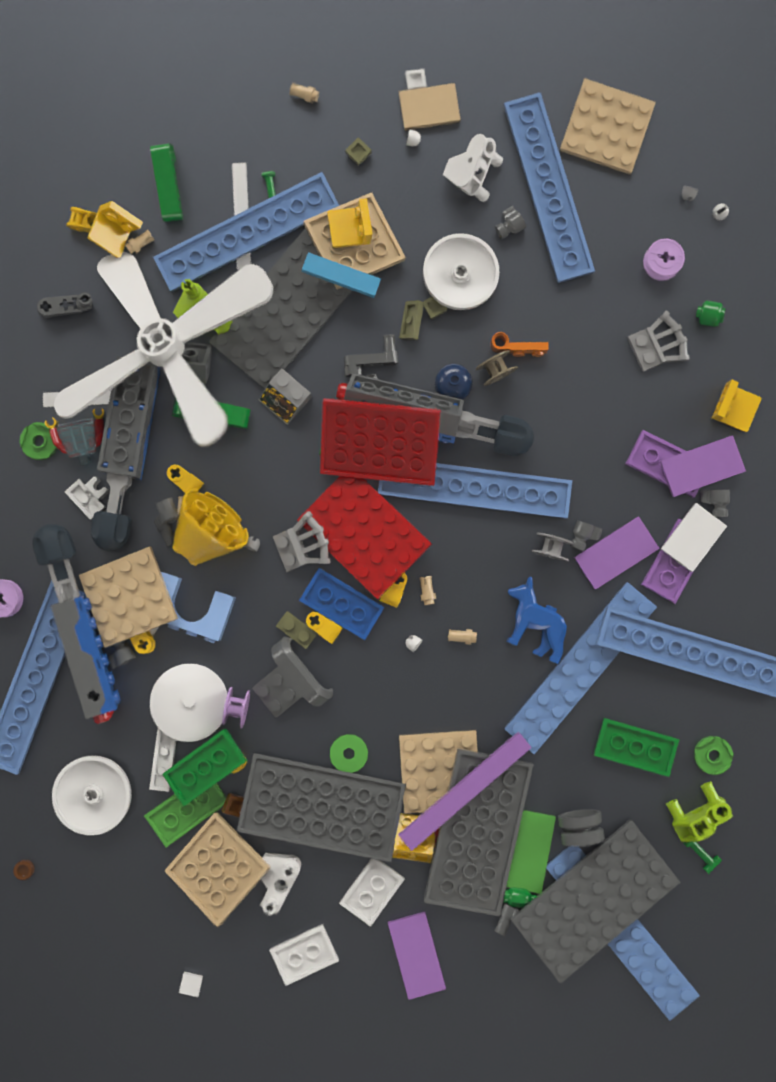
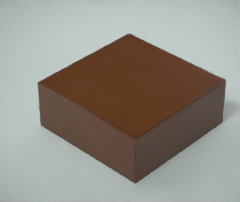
(233, 805)

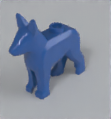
(534, 616)

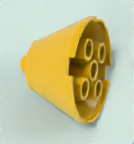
(207, 528)

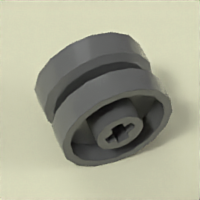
(581, 827)

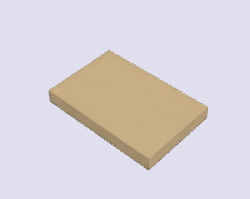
(429, 106)

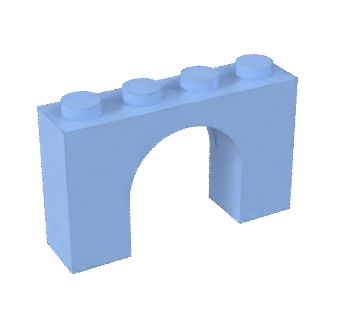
(212, 624)

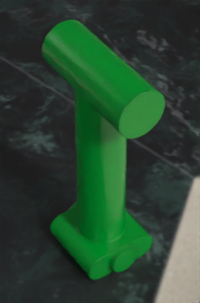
(268, 176)
(711, 863)

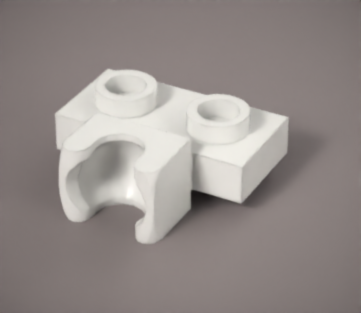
(87, 496)

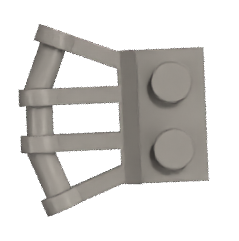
(648, 349)
(291, 546)

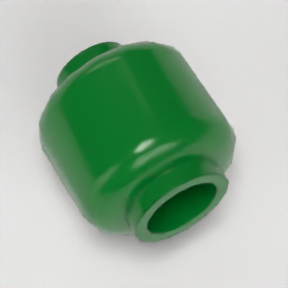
(711, 313)

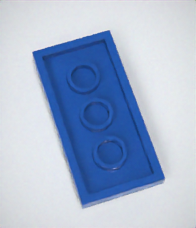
(341, 603)

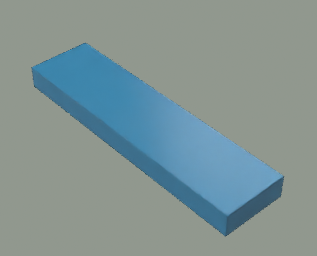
(341, 275)

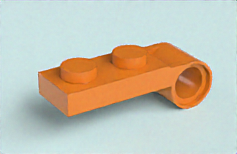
(519, 349)

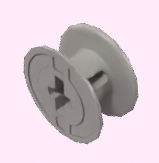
(552, 546)

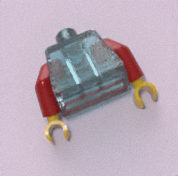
(78, 437)

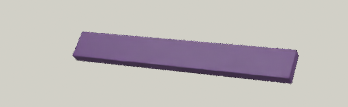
(464, 791)

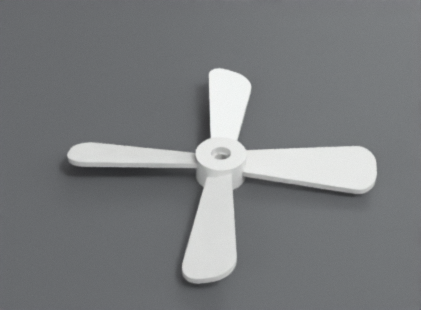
(165, 341)

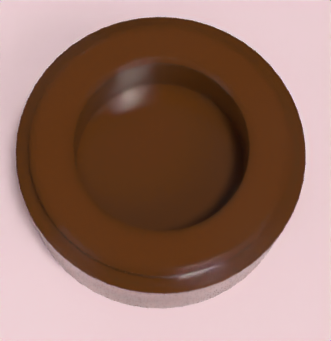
(23, 869)

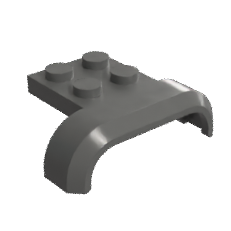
(289, 682)

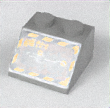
(285, 396)

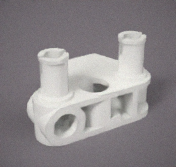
(462, 168)
(285, 868)

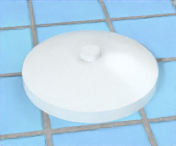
(461, 271)
(188, 702)
(91, 795)

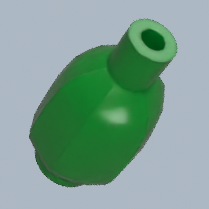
(518, 897)

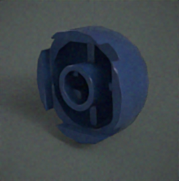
(453, 381)

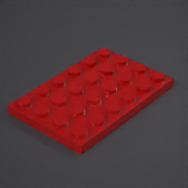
(379, 441)
(366, 533)

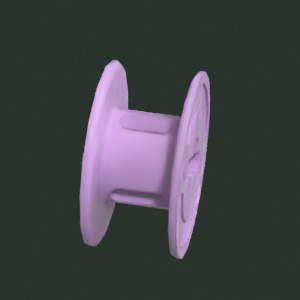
(655, 265)
(12, 596)
(236, 707)

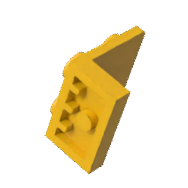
(350, 225)
(113, 228)
(736, 407)
(422, 852)

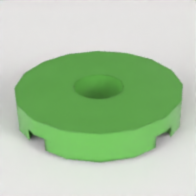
(28, 445)
(359, 748)
(702, 751)

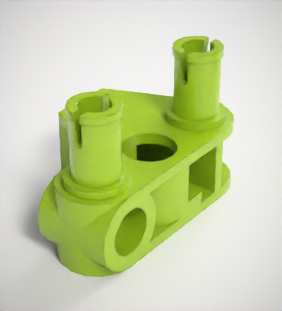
(190, 297)
(703, 817)

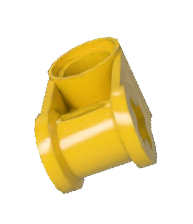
(81, 219)
(186, 481)
(394, 593)
(326, 628)
(139, 640)

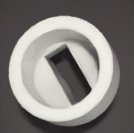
(413, 138)
(723, 215)
(413, 642)

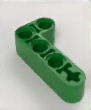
(166, 181)
(235, 415)

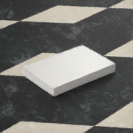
(693, 537)
(371, 891)
(304, 954)

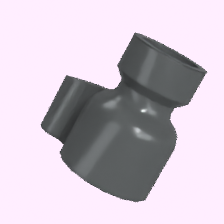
(513, 223)
(719, 499)
(584, 532)
(122, 655)

